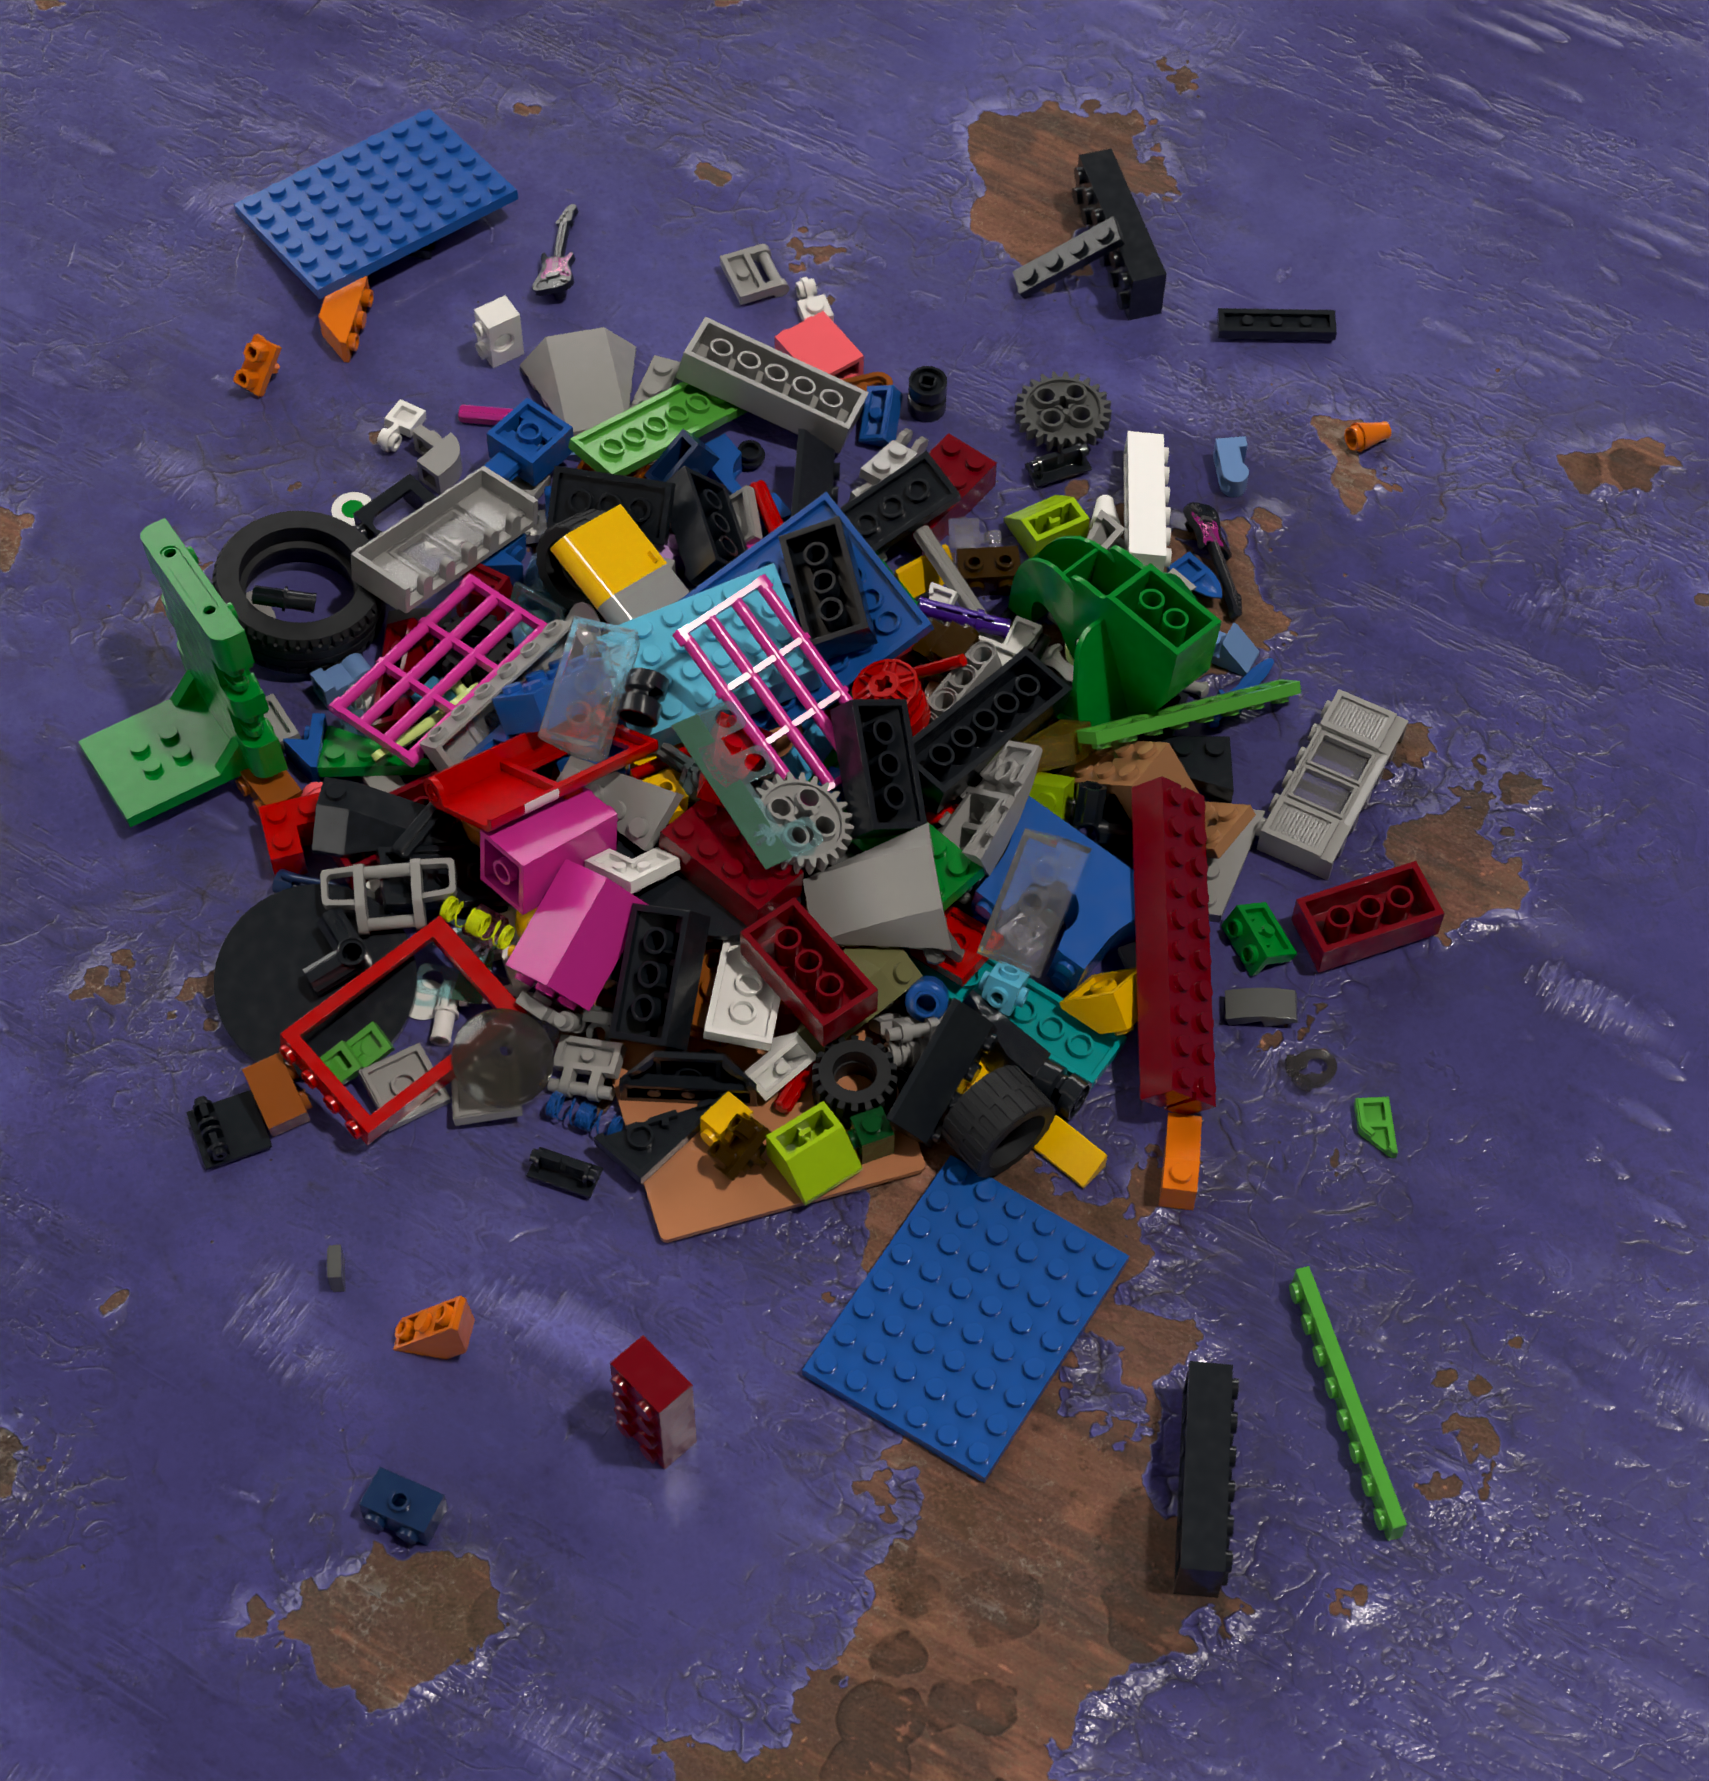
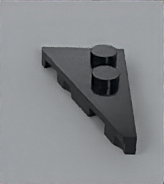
(650, 1144)

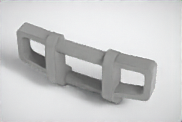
(419, 897)

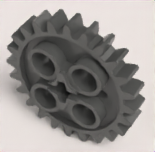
(1062, 411)

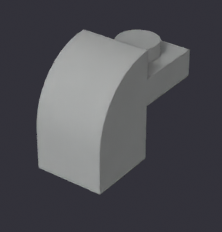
(440, 460)

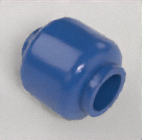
(927, 998)

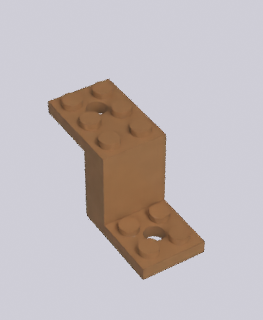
(1141, 761)

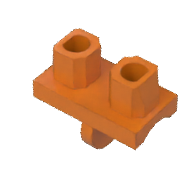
(258, 365)

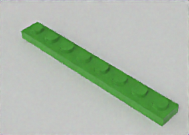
(1180, 715)
(1350, 1412)

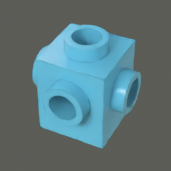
(1004, 987)

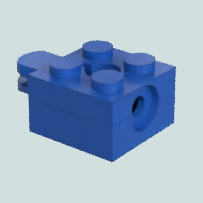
(516, 440)

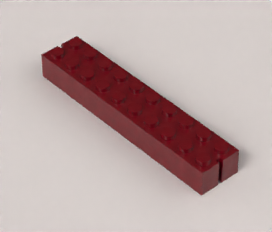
(1173, 948)

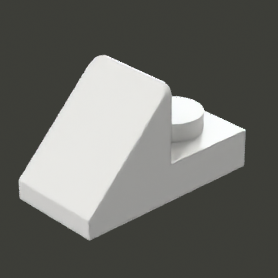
(781, 1064)

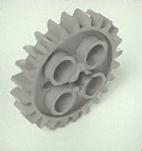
(827, 814)

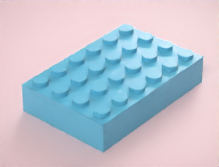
(688, 687)

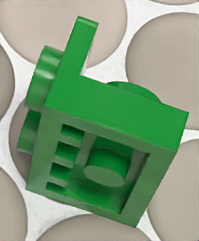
(1257, 937)

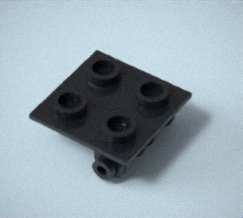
(228, 1128)

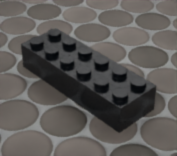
(1136, 266)
(970, 733)
(1205, 1480)

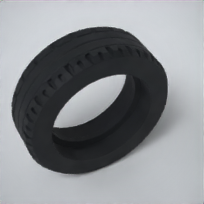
(290, 539)

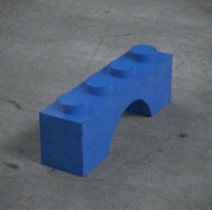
(730, 467)

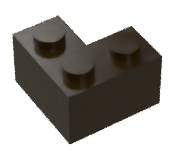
(945, 642)

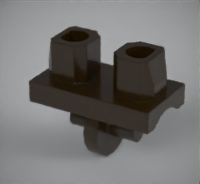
(743, 1150)

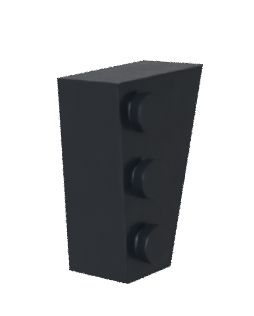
(1206, 763)

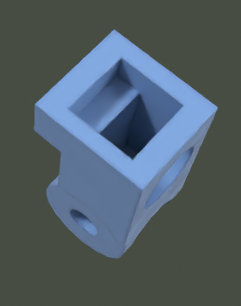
(1229, 463)
(335, 680)

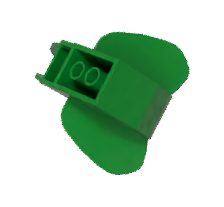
(1125, 623)

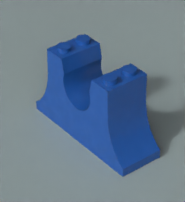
(1099, 913)

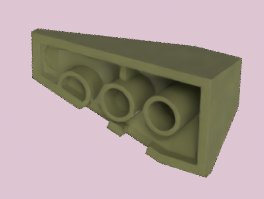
(887, 970)

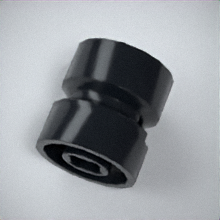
(927, 394)
(643, 696)
(1063, 1090)

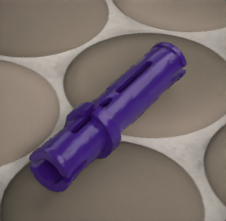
(977, 619)

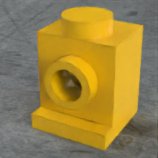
(716, 1119)

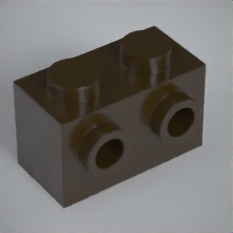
(988, 569)

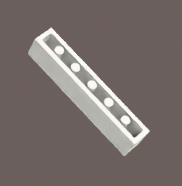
(1146, 498)

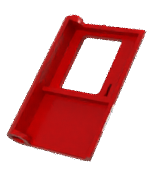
(501, 784)

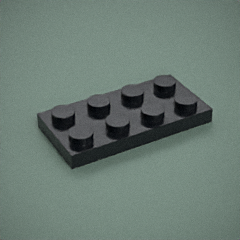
(582, 490)
(901, 503)
(470, 888)

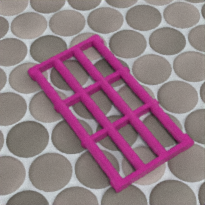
(751, 675)
(410, 680)

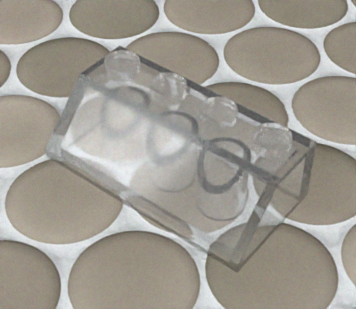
(589, 688)
(1034, 901)

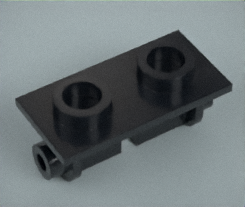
(1059, 465)
(564, 1171)

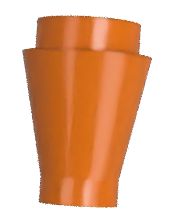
(1366, 434)

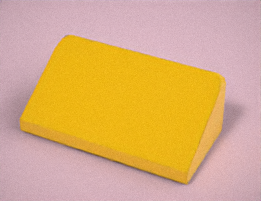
(919, 574)
(1071, 1152)

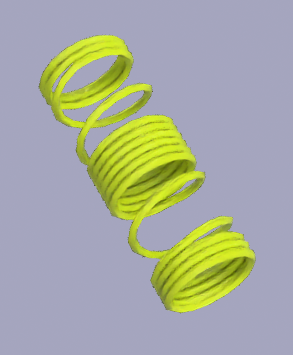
(476, 923)

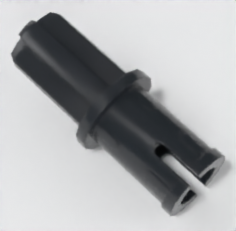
(284, 598)

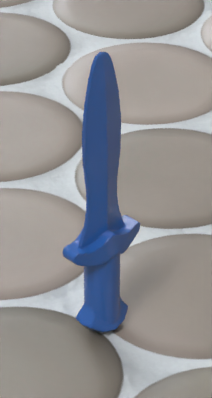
(1252, 678)

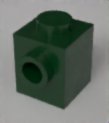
(871, 1135)

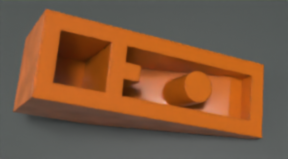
(1181, 1161)

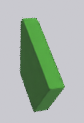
(1376, 1123)

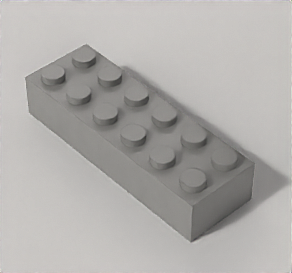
(771, 384)

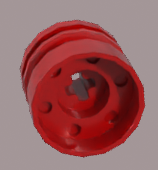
(894, 681)

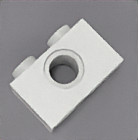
(498, 332)

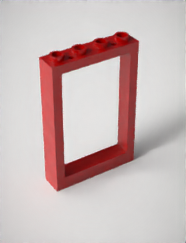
(335, 1094)

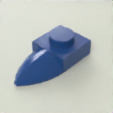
(1198, 574)

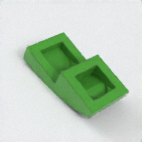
(357, 1053)

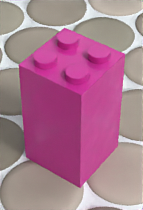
(529, 851)
(574, 936)

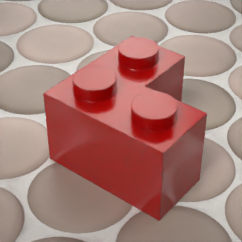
(288, 828)

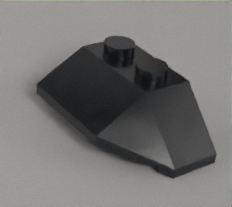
(686, 1078)

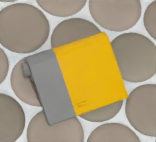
(618, 567)

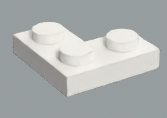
(635, 872)

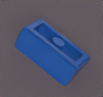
(880, 415)

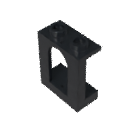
(408, 488)

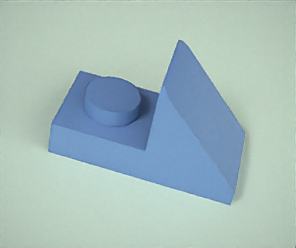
(1235, 651)

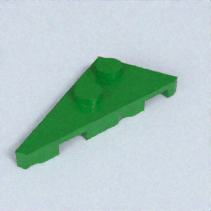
(350, 755)

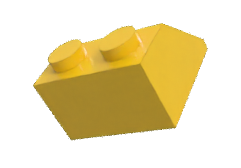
(1106, 1002)

